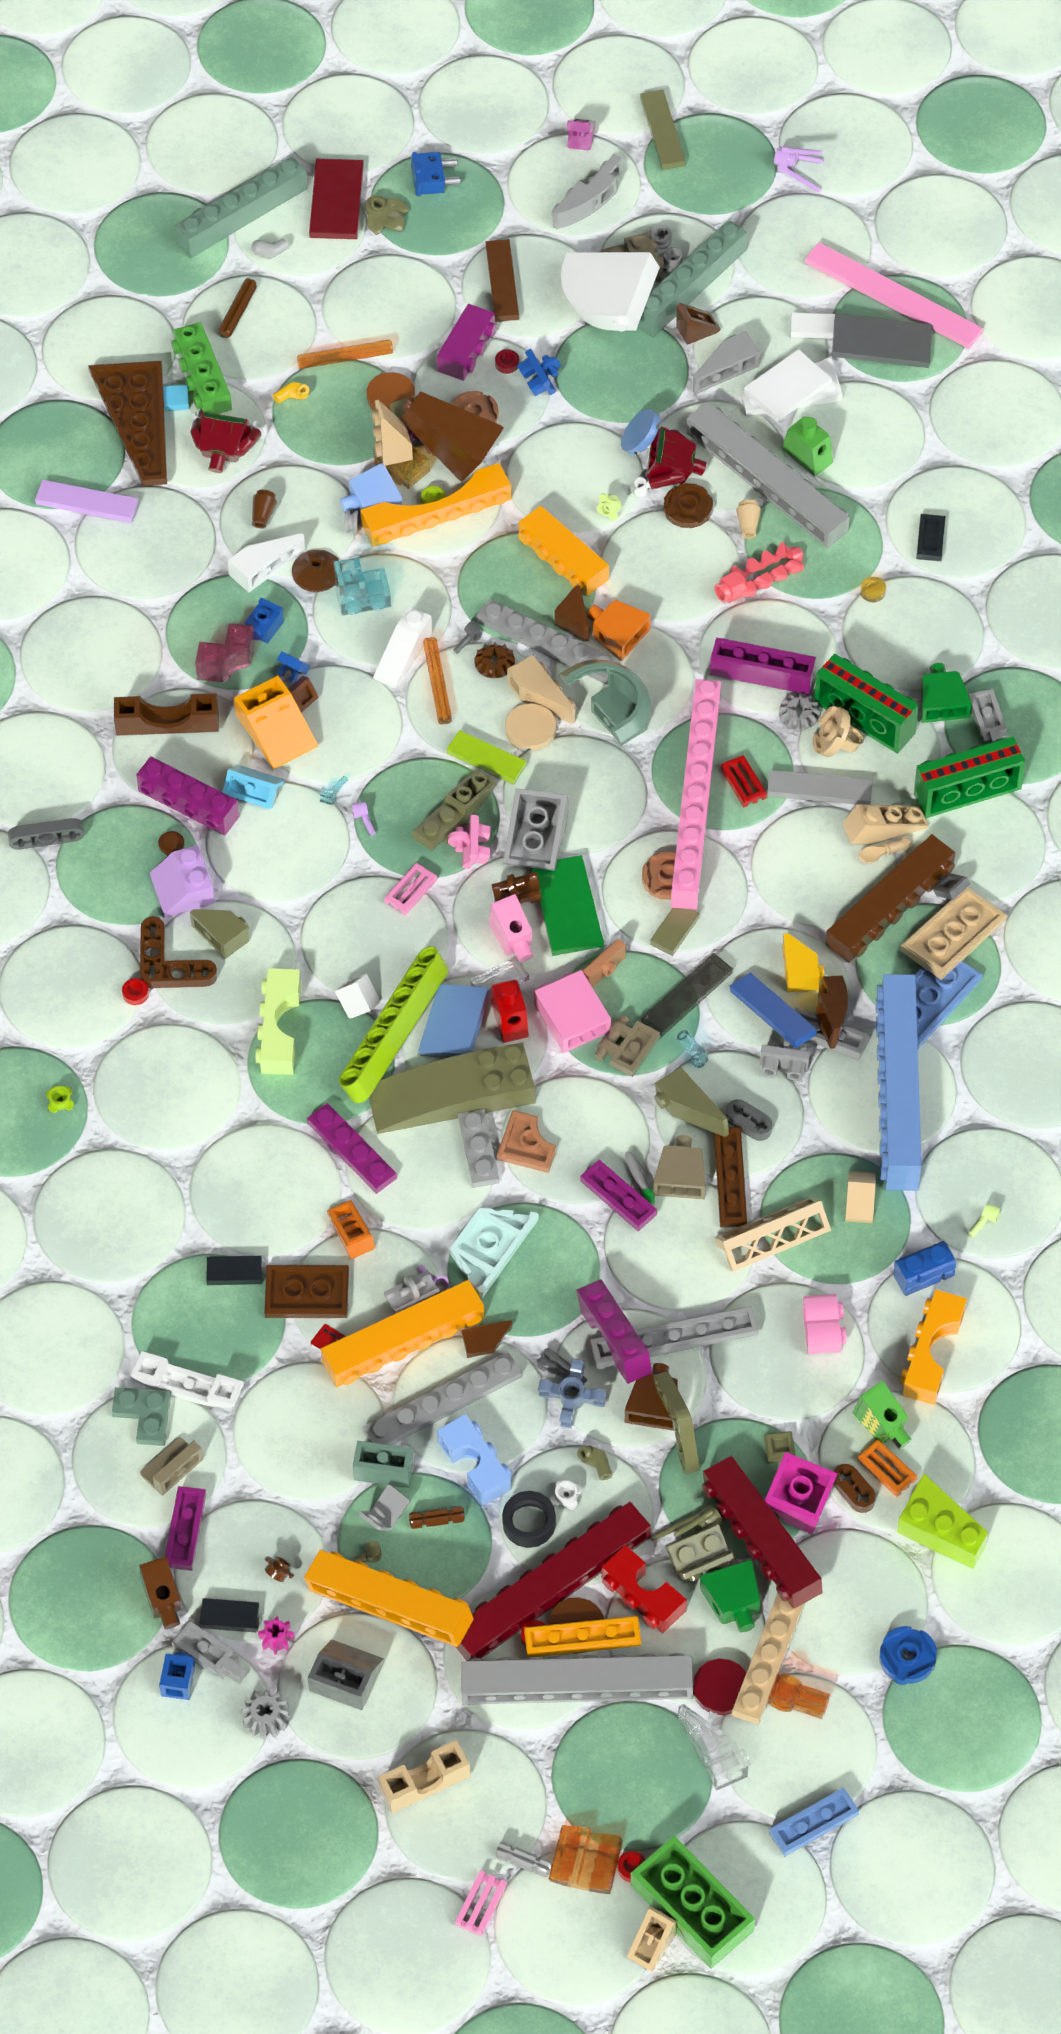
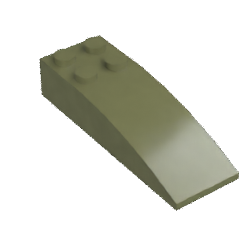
(454, 1085)

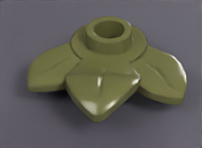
(387, 216)

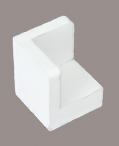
(357, 996)

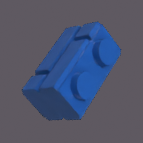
(924, 1268)

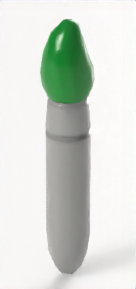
(639, 1177)

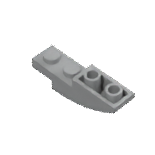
(588, 198)

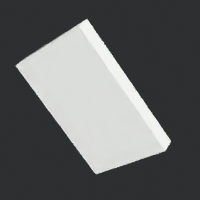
(787, 385)

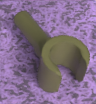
(372, 1554)

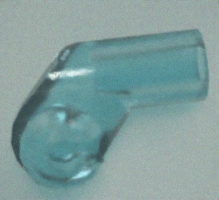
(698, 1054)

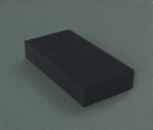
(930, 537)
(234, 1270)
(229, 1615)

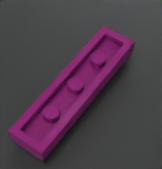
(351, 1148)

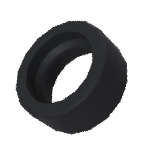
(525, 1499)

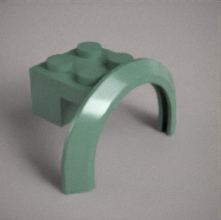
(622, 705)

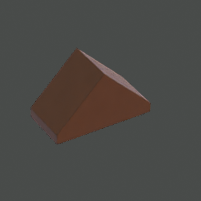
(695, 323)
(572, 616)

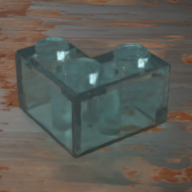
(360, 590)

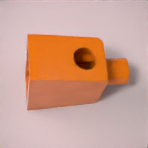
(619, 627)

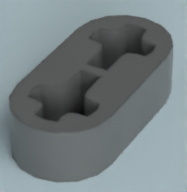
(749, 1120)

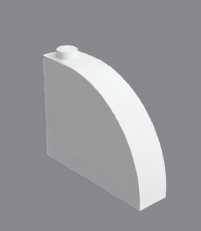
(609, 287)

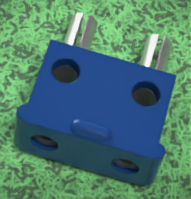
(429, 173)

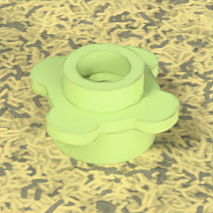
(609, 506)

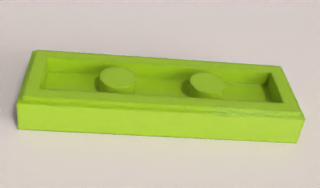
(486, 757)

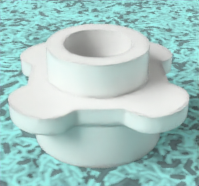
(563, 1487)

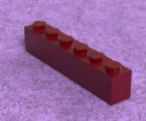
(762, 1532)

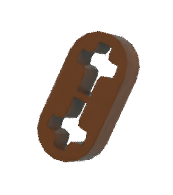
(858, 1484)

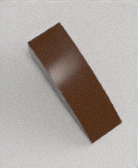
(832, 1008)

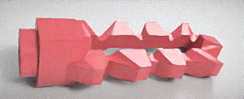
(735, 585)

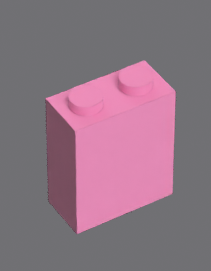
(572, 1011)

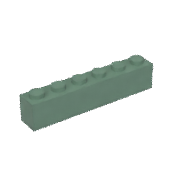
(241, 207)
(693, 276)

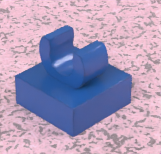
(293, 664)

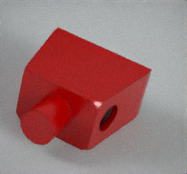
(506, 1003)

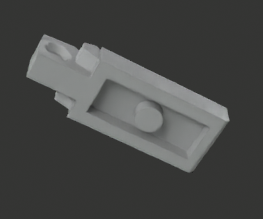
(987, 715)
(209, 1652)

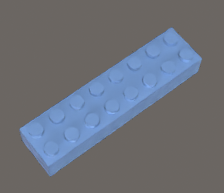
(898, 1082)

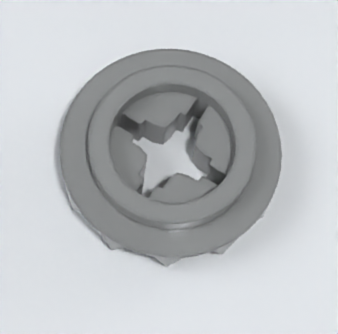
(789, 716)

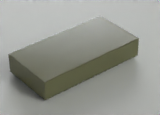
(674, 930)

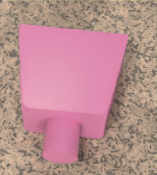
(511, 928)

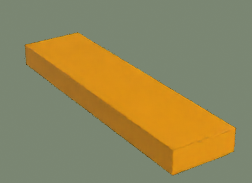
(582, 1636)

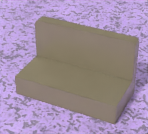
(172, 1465)

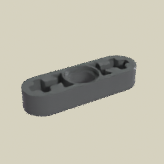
(35, 834)

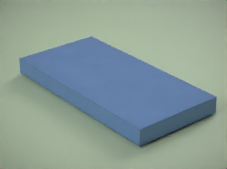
(939, 998)

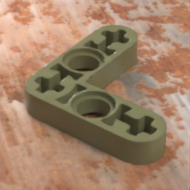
(681, 1420)

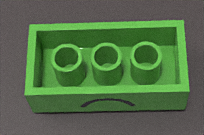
(703, 1909)

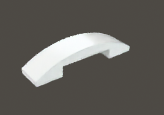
(186, 1384)

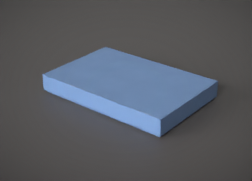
(454, 1020)

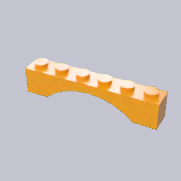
(391, 521)

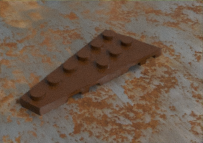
(136, 408)

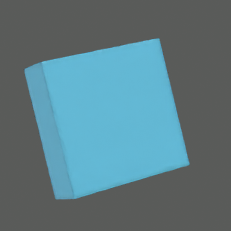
(175, 397)

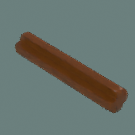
(237, 307)

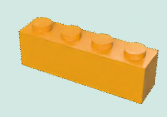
(563, 550)

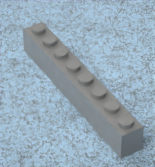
(768, 474)
(576, 1679)

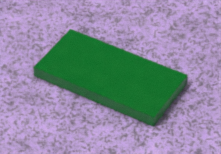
(569, 907)

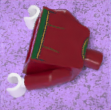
(224, 437)
(669, 461)

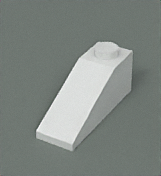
(262, 560)
(403, 646)

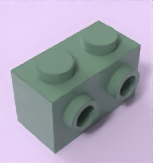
(383, 1464)

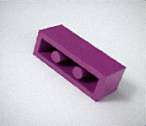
(466, 342)

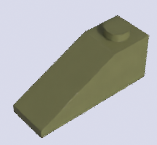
(689, 1103)

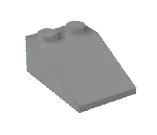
(536, 829)

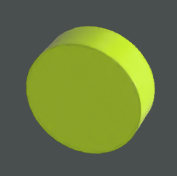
(432, 494)

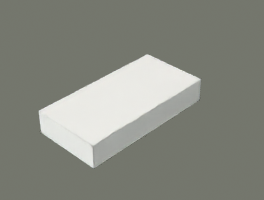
(812, 325)

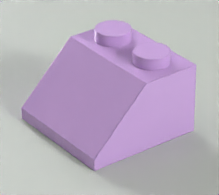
(182, 882)

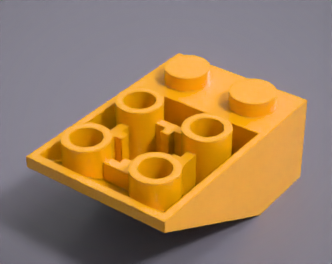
(274, 722)

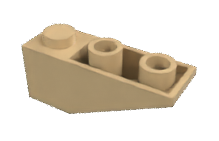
(390, 436)
(534, 685)
(882, 822)

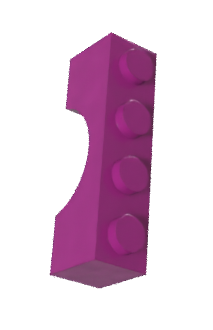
(626, 1347)

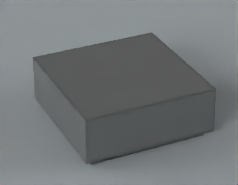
(951, 886)

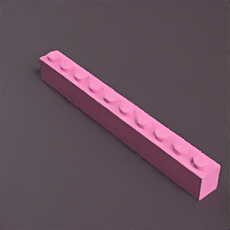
(696, 794)

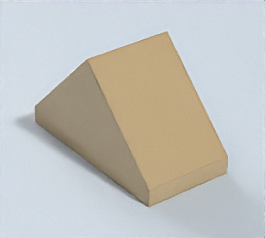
(860, 1197)
(652, 1939)

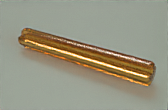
(345, 354)
(437, 681)

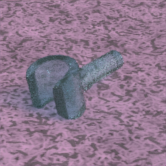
(329, 795)

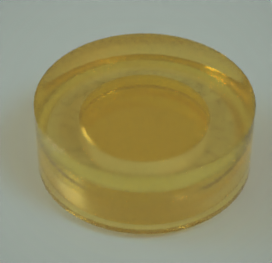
(873, 589)

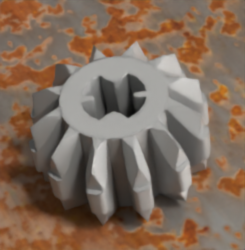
(265, 1723)

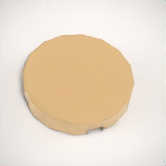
(530, 726)

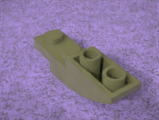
(456, 809)

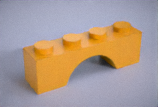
(943, 1318)

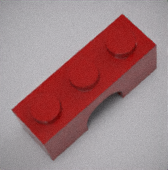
(658, 1607)

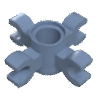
(570, 1404)

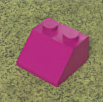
(800, 1492)

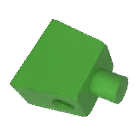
(809, 445)

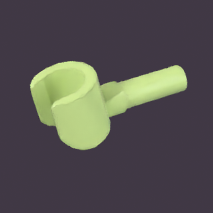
(989, 1213)

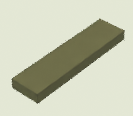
(662, 129)

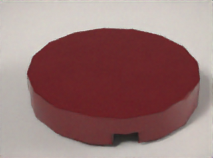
(718, 1685)

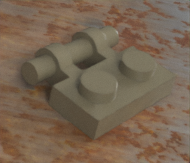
(634, 1048)

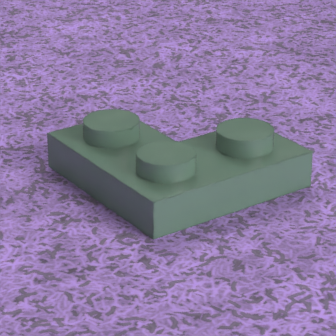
(149, 1407)

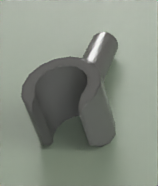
(473, 634)

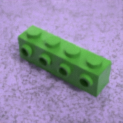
(201, 369)

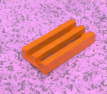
(903, 1484)

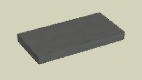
(881, 340)

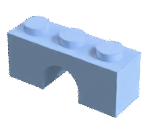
(464, 1440)

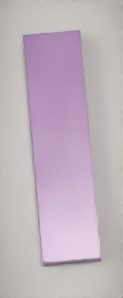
(86, 501)

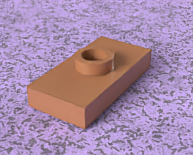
(605, 963)

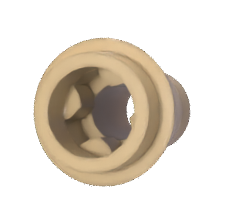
(748, 516)

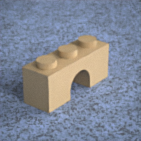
(442, 1770)

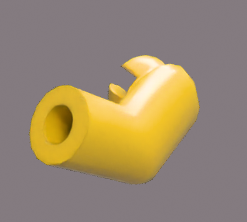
(291, 390)

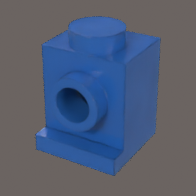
(266, 620)
(177, 1687)

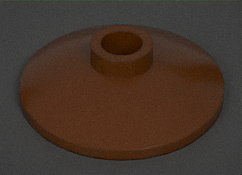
(314, 578)

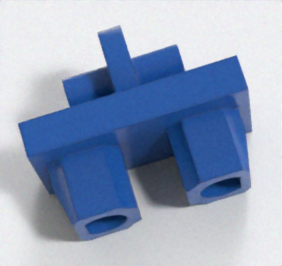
(548, 367)

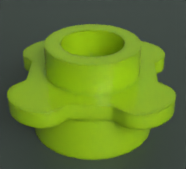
(60, 1092)

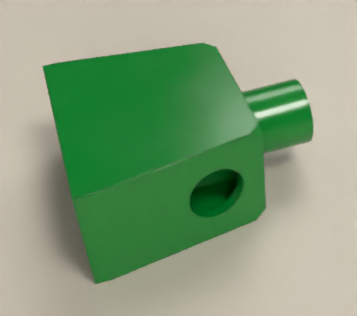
(943, 696)
(733, 1594)

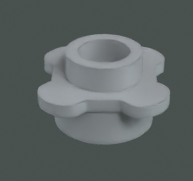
(672, 258)

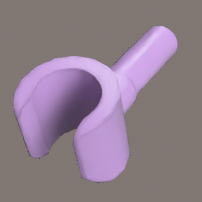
(360, 810)
(439, 1279)

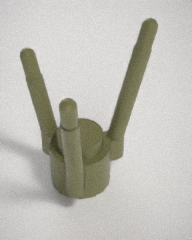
(699, 1520)

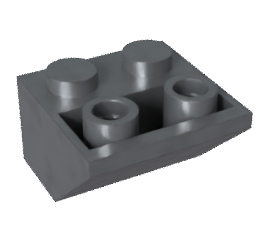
(344, 1674)

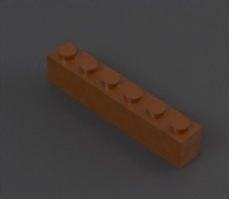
(890, 898)

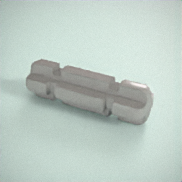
(523, 1859)

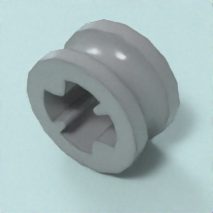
(664, 231)
(351, 521)

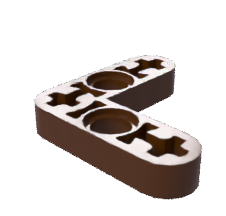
(163, 968)

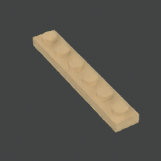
(767, 1661)

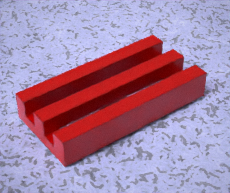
(752, 797)

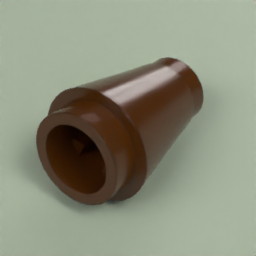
(263, 507)

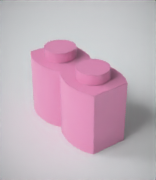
(822, 1324)

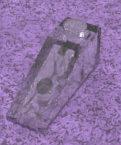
(715, 1749)

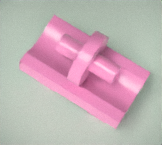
(466, 840)

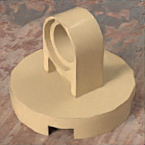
(835, 732)

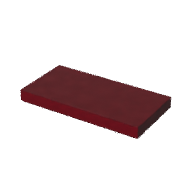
(336, 199)

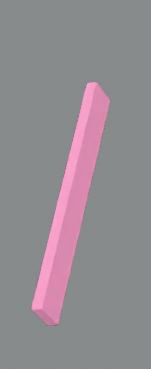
(893, 295)

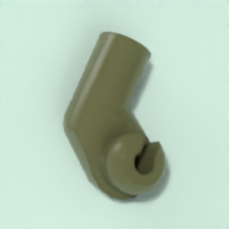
(597, 1459)

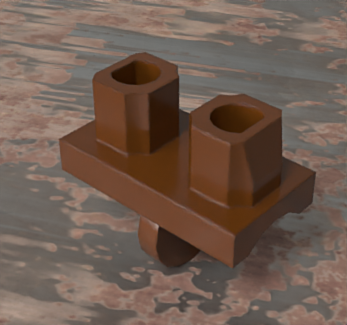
(524, 887)

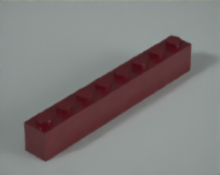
(552, 1580)

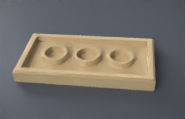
(953, 933)

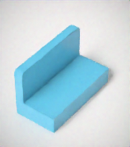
(252, 786)

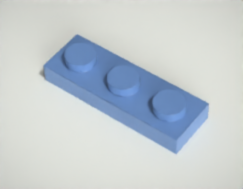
(813, 1822)

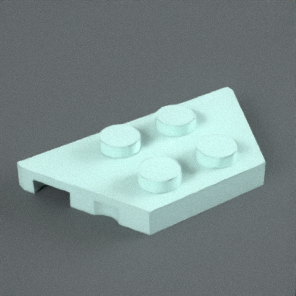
(489, 1244)

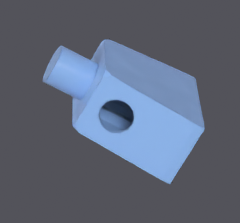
(371, 489)

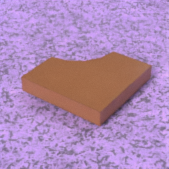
(524, 1144)

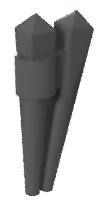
(556, 1364)

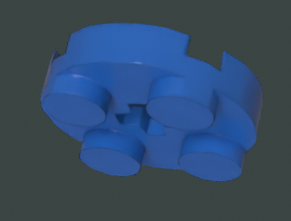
(913, 1641)

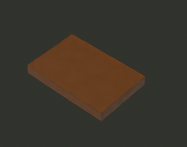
(306, 1291)

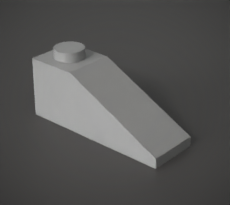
(729, 360)

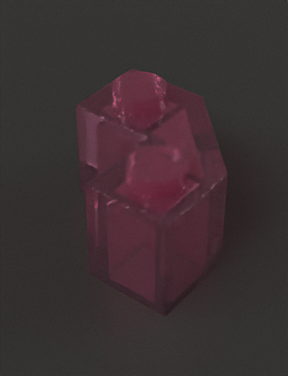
(218, 661)

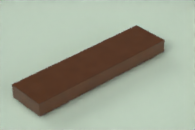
(502, 280)
(730, 1178)

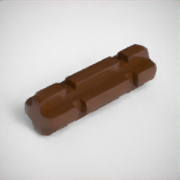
(436, 1517)

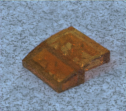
(585, 1859)

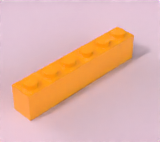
(402, 1334)
(389, 1597)

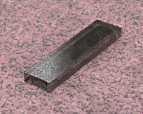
(687, 994)

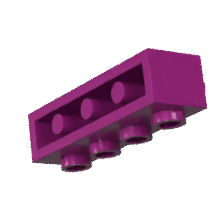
(762, 666)
(187, 795)

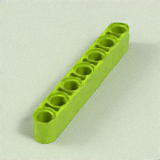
(393, 1024)

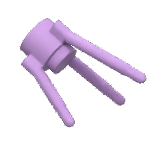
(787, 157)

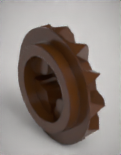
(484, 663)

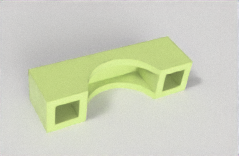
(277, 1049)

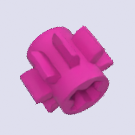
(276, 1643)

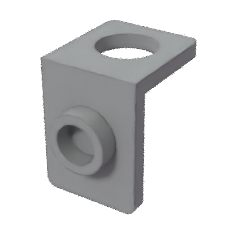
(386, 1509)

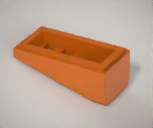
(358, 1243)

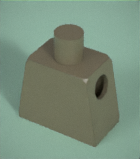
(680, 1171)

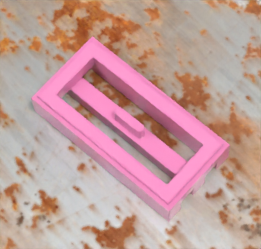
(420, 892)
(491, 1881)

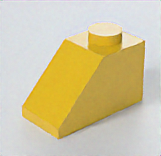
(800, 966)

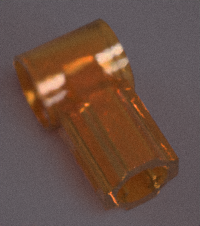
(791, 1695)

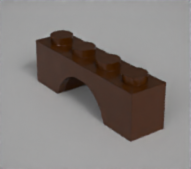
(194, 715)

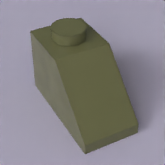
(221, 929)

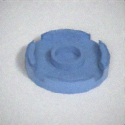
(640, 432)

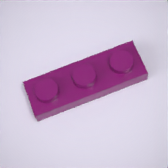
(618, 1195)
(185, 1527)

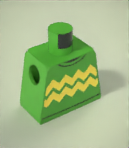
(882, 1415)

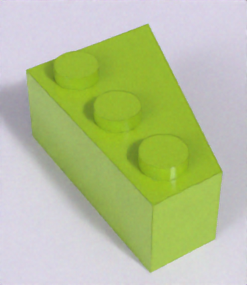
(942, 1524)

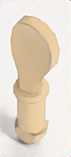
(873, 853)

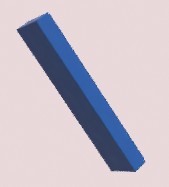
(773, 1010)

